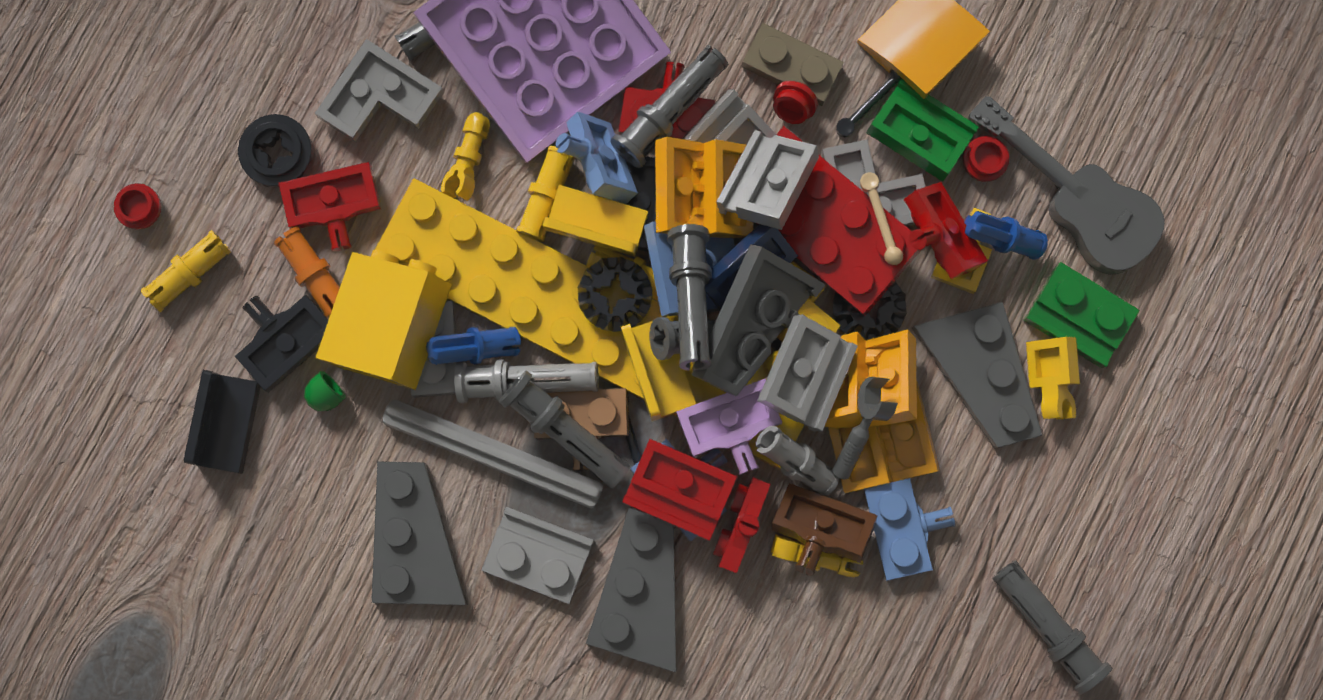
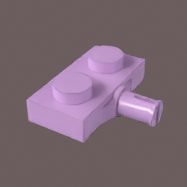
(728, 423)

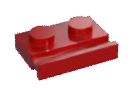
(679, 489)

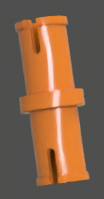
(310, 269)

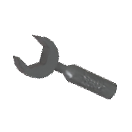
(871, 409)

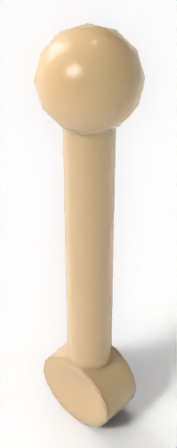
(869, 183)

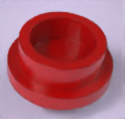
(794, 102)
(986, 159)
(137, 206)

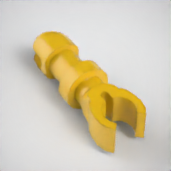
(467, 156)
(791, 549)

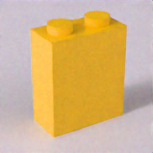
(384, 318)

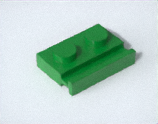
(922, 130)
(1081, 309)

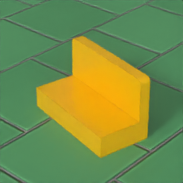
(596, 220)
(661, 381)

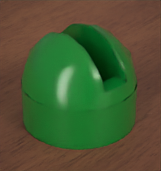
(323, 392)

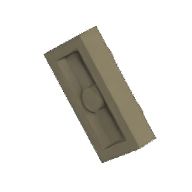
(789, 59)

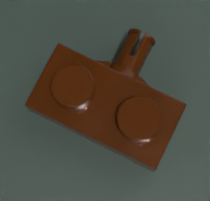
(823, 526)

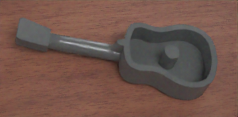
(1107, 220)

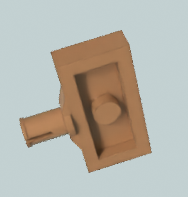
(599, 412)

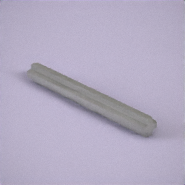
(492, 453)

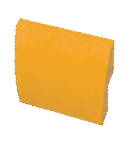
(923, 40)
(690, 182)
(883, 357)
(891, 452)

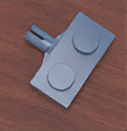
(604, 168)
(903, 528)

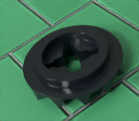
(265, 133)
(632, 280)
(889, 316)

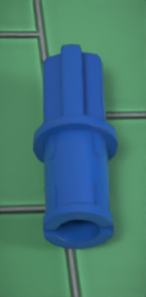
(1006, 235)
(473, 346)

